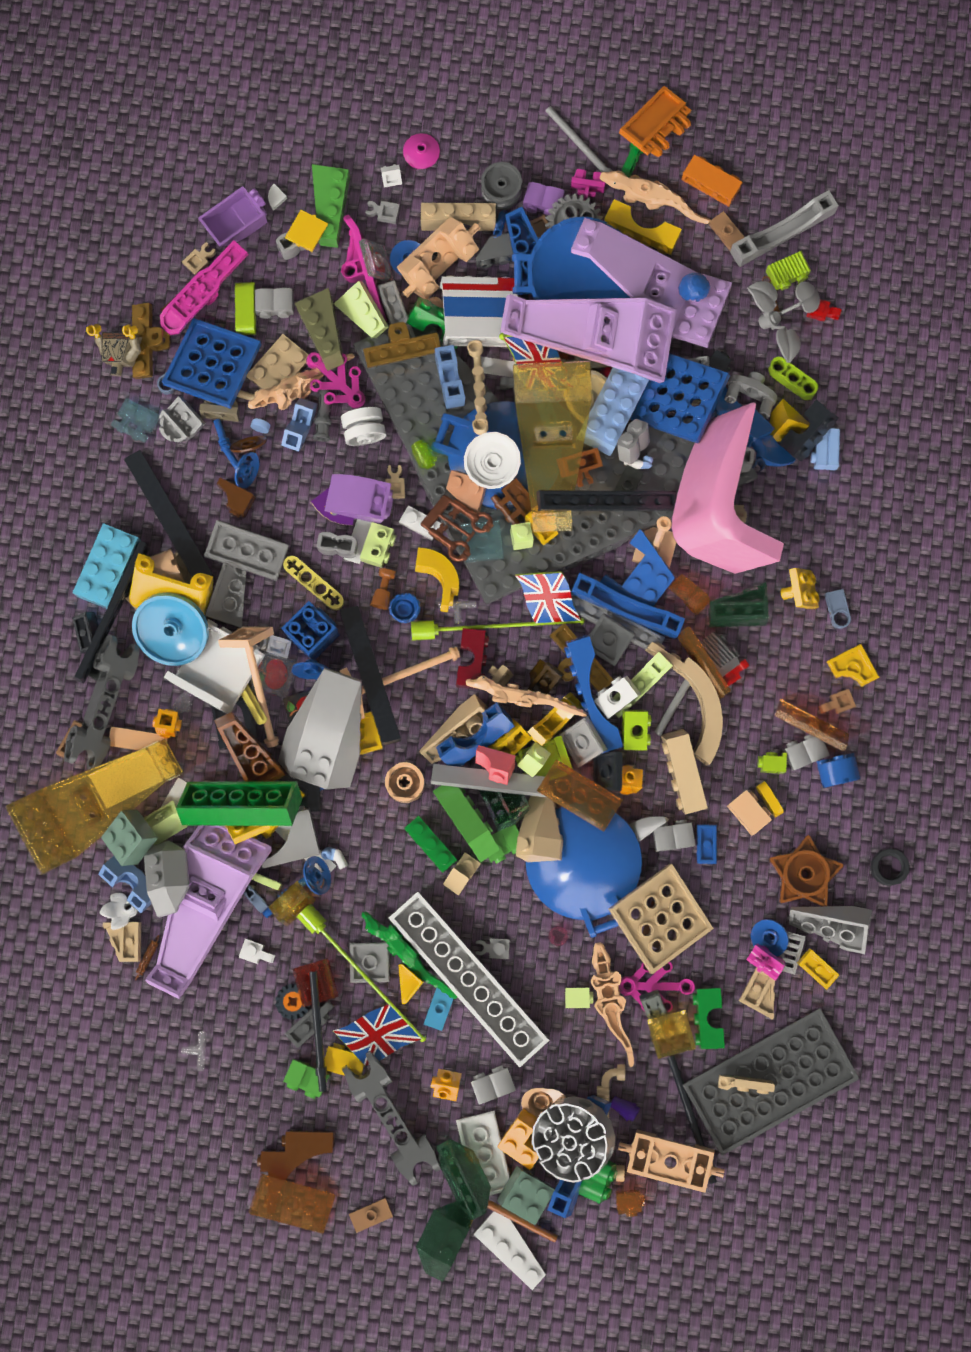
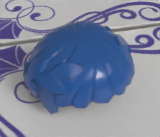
(694, 287)
(404, 607)

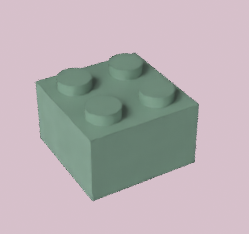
(129, 837)
(525, 1195)

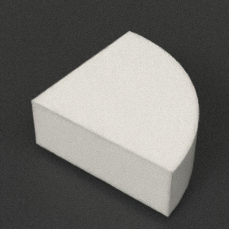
(276, 197)

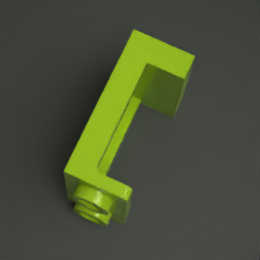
(557, 750)

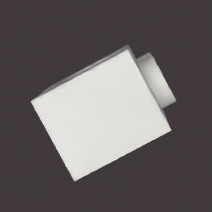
(608, 704)

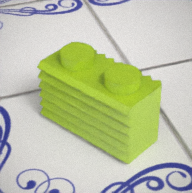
(788, 270)

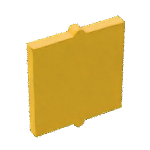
(306, 230)

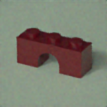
(472, 641)

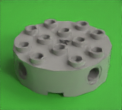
(573, 1139)

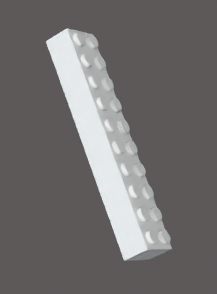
(468, 979)

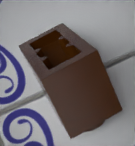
(238, 499)

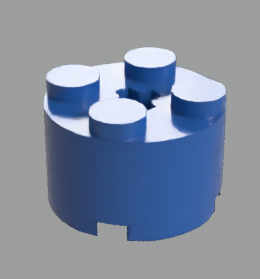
(838, 770)

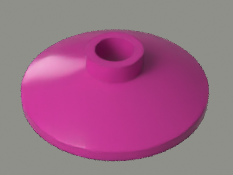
(421, 159)

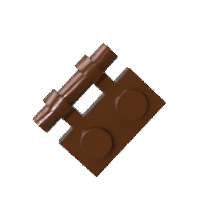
(518, 497)

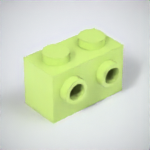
(377, 545)

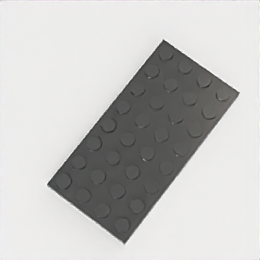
(801, 1062)

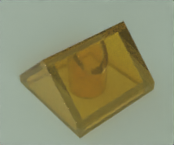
(291, 903)
(671, 1034)

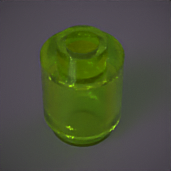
(423, 454)

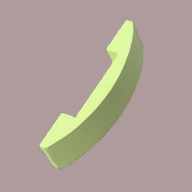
(647, 678)

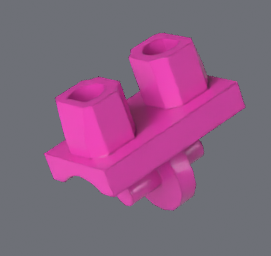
(585, 186)
(766, 961)

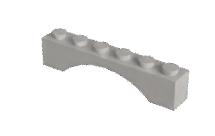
(803, 219)

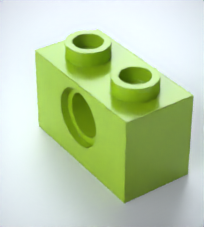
(629, 720)

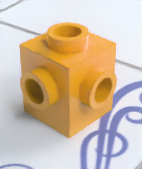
(165, 717)
(631, 780)
(446, 1084)

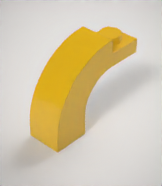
(439, 566)
(553, 721)

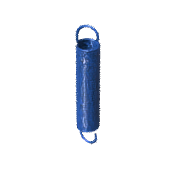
(500, 224)

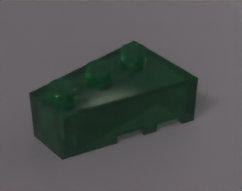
(740, 609)

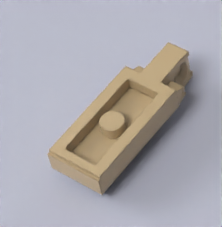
(745, 1083)

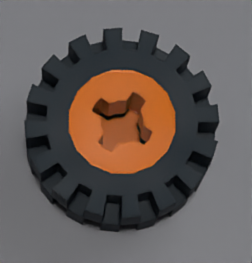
(290, 1008)

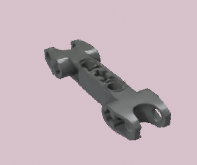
(91, 736)
(372, 1087)

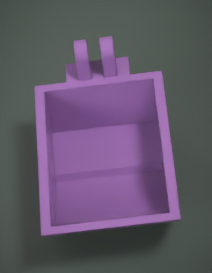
(235, 217)
(359, 498)

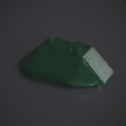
(505, 808)
(465, 1177)
(443, 1239)

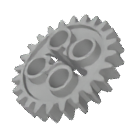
(571, 204)

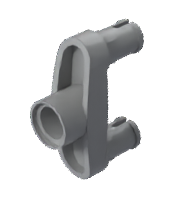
(753, 387)

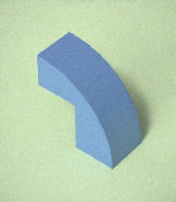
(299, 427)

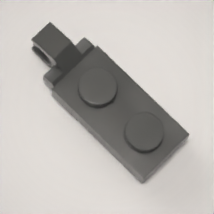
(304, 1027)

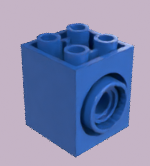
(311, 630)

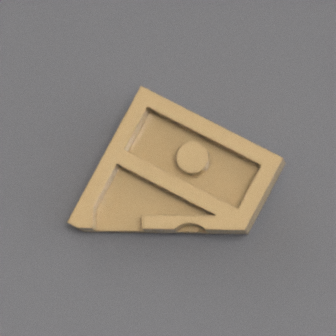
(126, 941)
(760, 994)

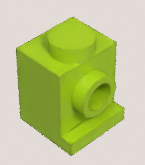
(772, 763)

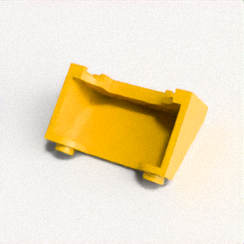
(147, 583)

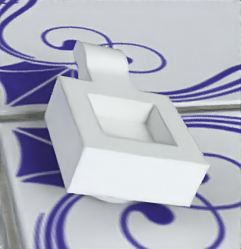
(254, 952)

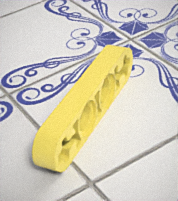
(313, 583)

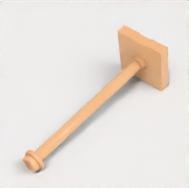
(661, 539)
(246, 638)
(452, 654)

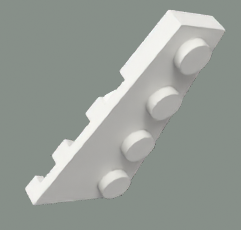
(508, 1245)

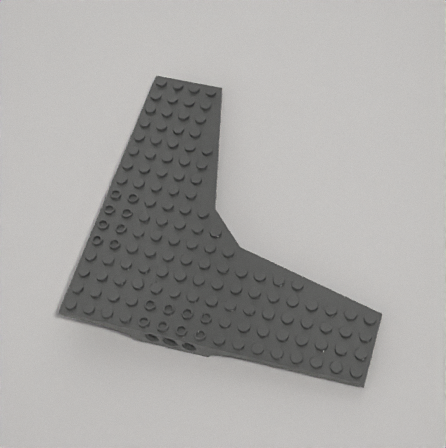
(416, 405)

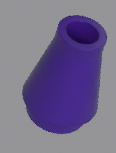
(625, 1108)

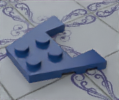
(649, 577)

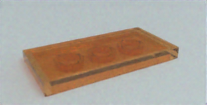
(700, 656)
(812, 725)
(579, 795)
(291, 1203)

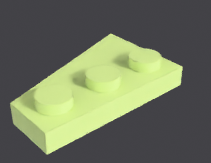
(362, 310)

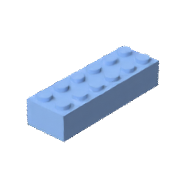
(613, 409)

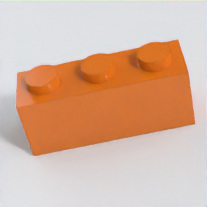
(711, 180)

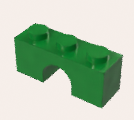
(426, 313)
(430, 844)
(705, 1001)

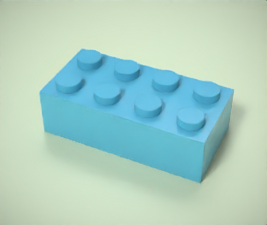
(105, 565)

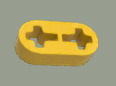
(769, 799)

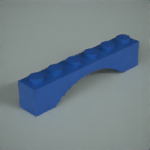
(645, 615)
(582, 655)
(567, 1193)

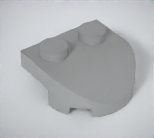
(180, 421)

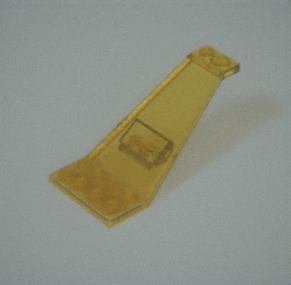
(552, 400)
(58, 822)

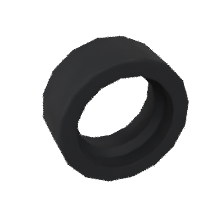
(904, 867)

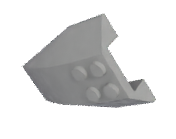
(325, 733)

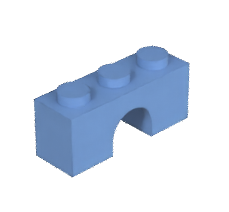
(449, 377)
(114, 873)

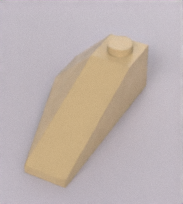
(461, 724)
(539, 832)

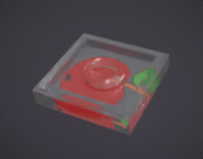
(376, 260)
(275, 674)

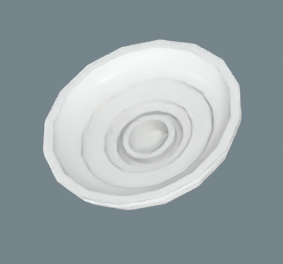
(492, 460)

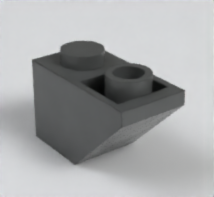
(495, 251)

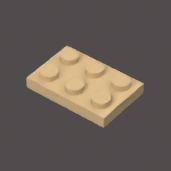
(279, 362)

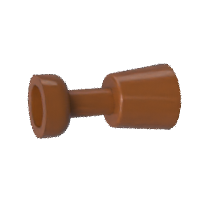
(382, 596)

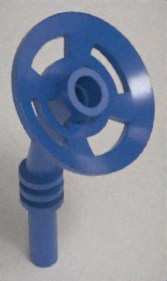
(241, 467)
(312, 878)

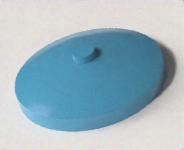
(170, 629)

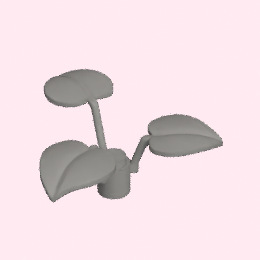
(765, 297)

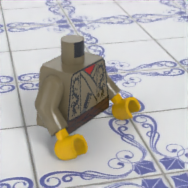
(117, 348)

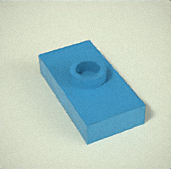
(438, 1010)

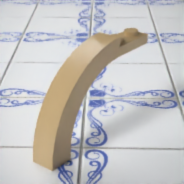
(708, 699)

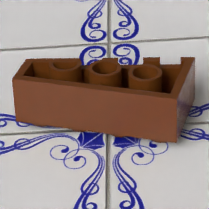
(247, 752)

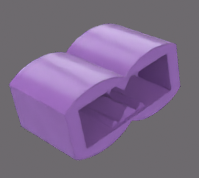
(541, 197)

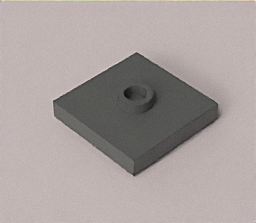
(610, 639)

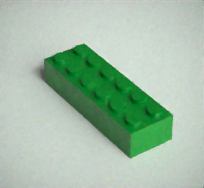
(239, 803)

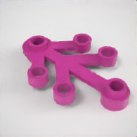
(337, 382)
(652, 984)

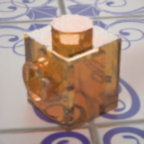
(629, 1202)

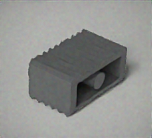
(722, 656)

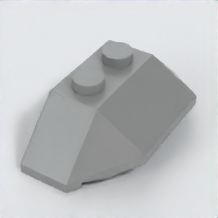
(166, 877)

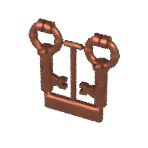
(437, 511)

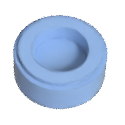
(260, 425)

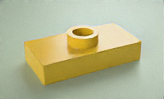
(818, 969)

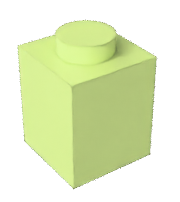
(521, 536)
(534, 759)
(578, 998)

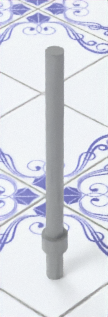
(577, 140)

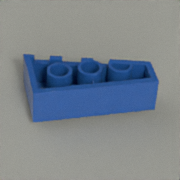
(521, 237)

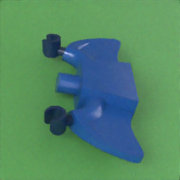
(766, 448)

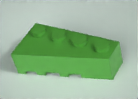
(330, 195)
(467, 820)

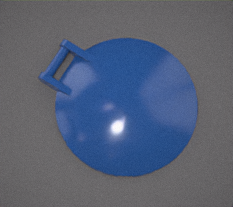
(558, 273)
(501, 419)
(593, 871)

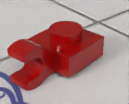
(825, 311)
(733, 676)

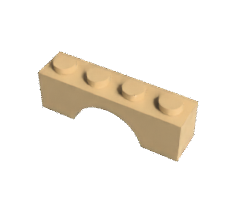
(435, 214)

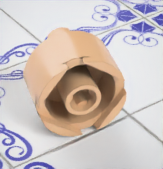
(167, 565)
(397, 774)

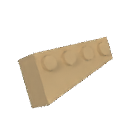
(684, 771)

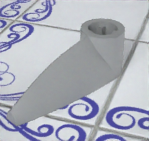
(646, 826)

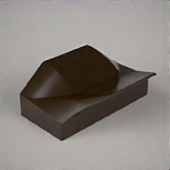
(544, 677)

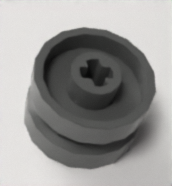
(501, 185)

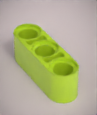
(245, 308)
(796, 387)

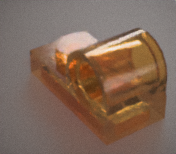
(690, 593)

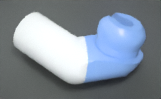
(639, 464)
(335, 855)

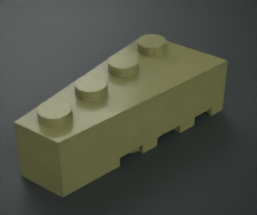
(320, 322)

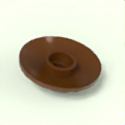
(248, 444)

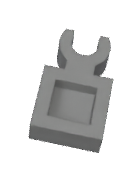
(386, 212)
(497, 948)

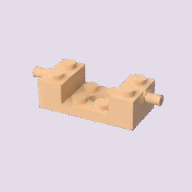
(450, 243)
(692, 1167)

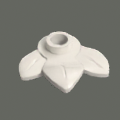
(117, 911)

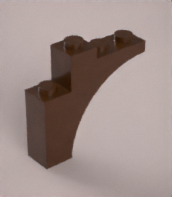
(299, 1147)

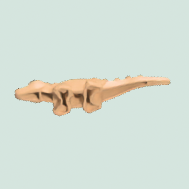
(651, 193)
(288, 389)
(519, 696)
(609, 1002)

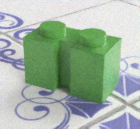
(506, 842)
(303, 1076)

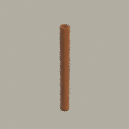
(535, 1228)

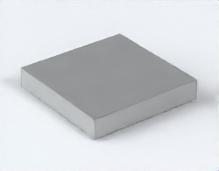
(583, 742)
(372, 960)

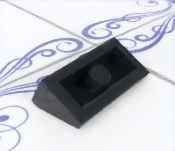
(85, 629)

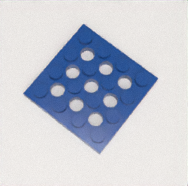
(234, 379)
(701, 414)

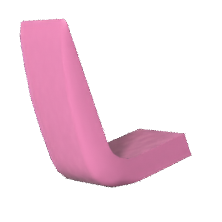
(704, 506)

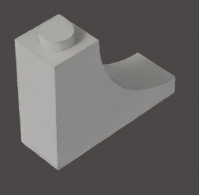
(300, 843)

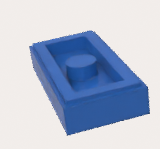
(706, 844)

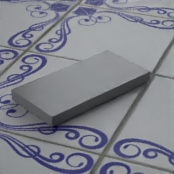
(246, 550)

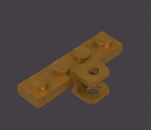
(151, 340)
(400, 347)
(598, 676)

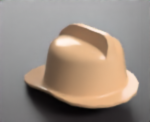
(539, 1099)

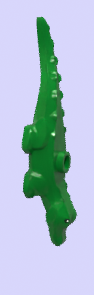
(405, 951)

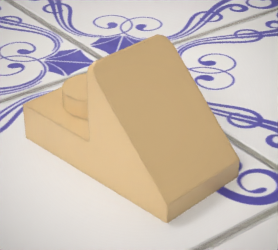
(461, 873)

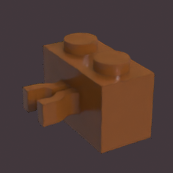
(589, 460)

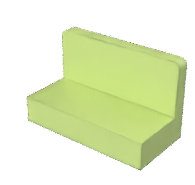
(165, 822)

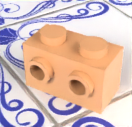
(749, 812)

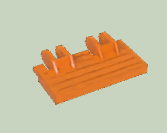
(655, 121)

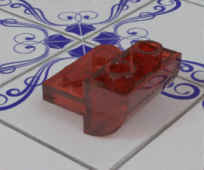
(326, 981)

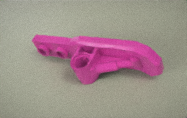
(356, 261)
(201, 290)

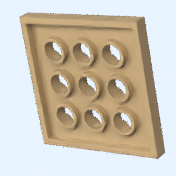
(658, 932)

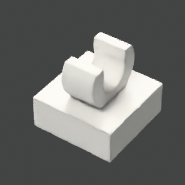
(391, 175)

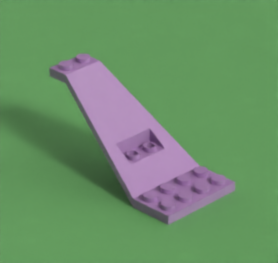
(638, 272)
(633, 337)
(218, 872)

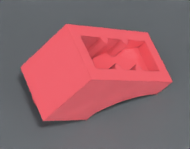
(497, 763)

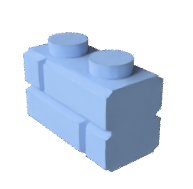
(827, 451)

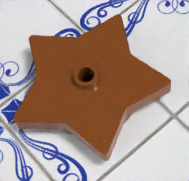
(819, 871)

